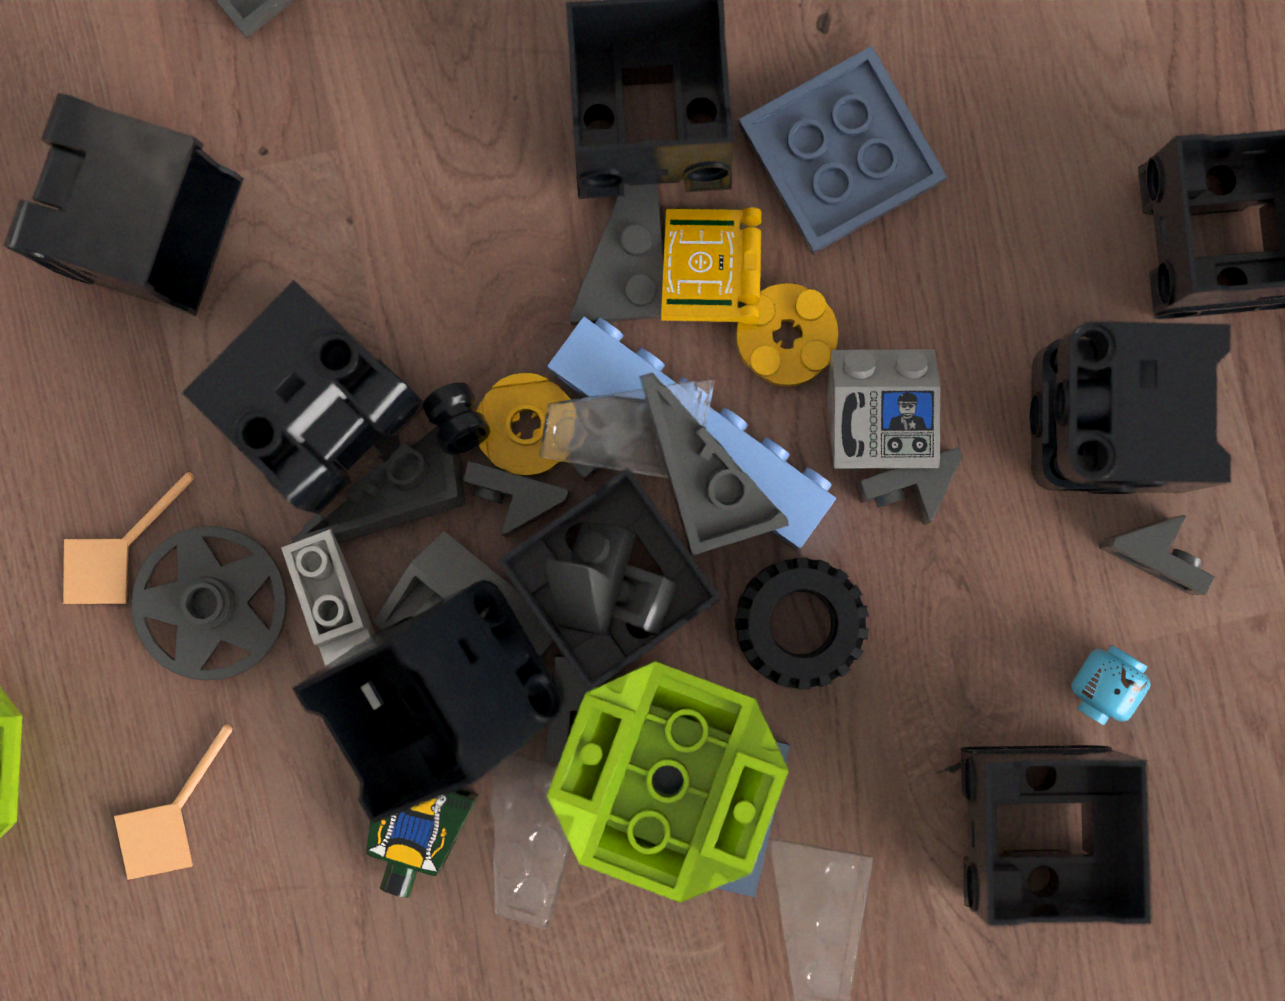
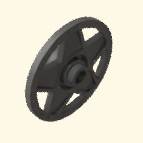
(209, 603)

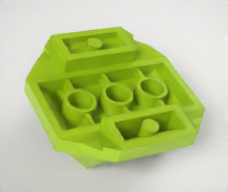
(680, 839)

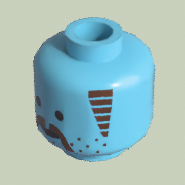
(1110, 685)

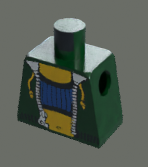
(418, 839)

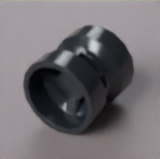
(456, 418)

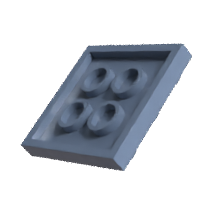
(842, 150)

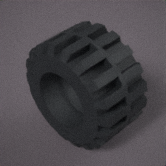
(846, 630)

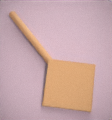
(99, 567)
(156, 836)

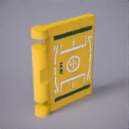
(711, 265)

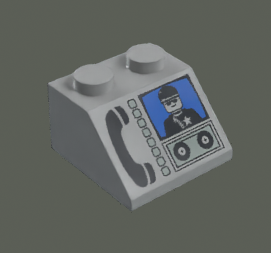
(884, 408)

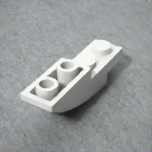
(329, 598)

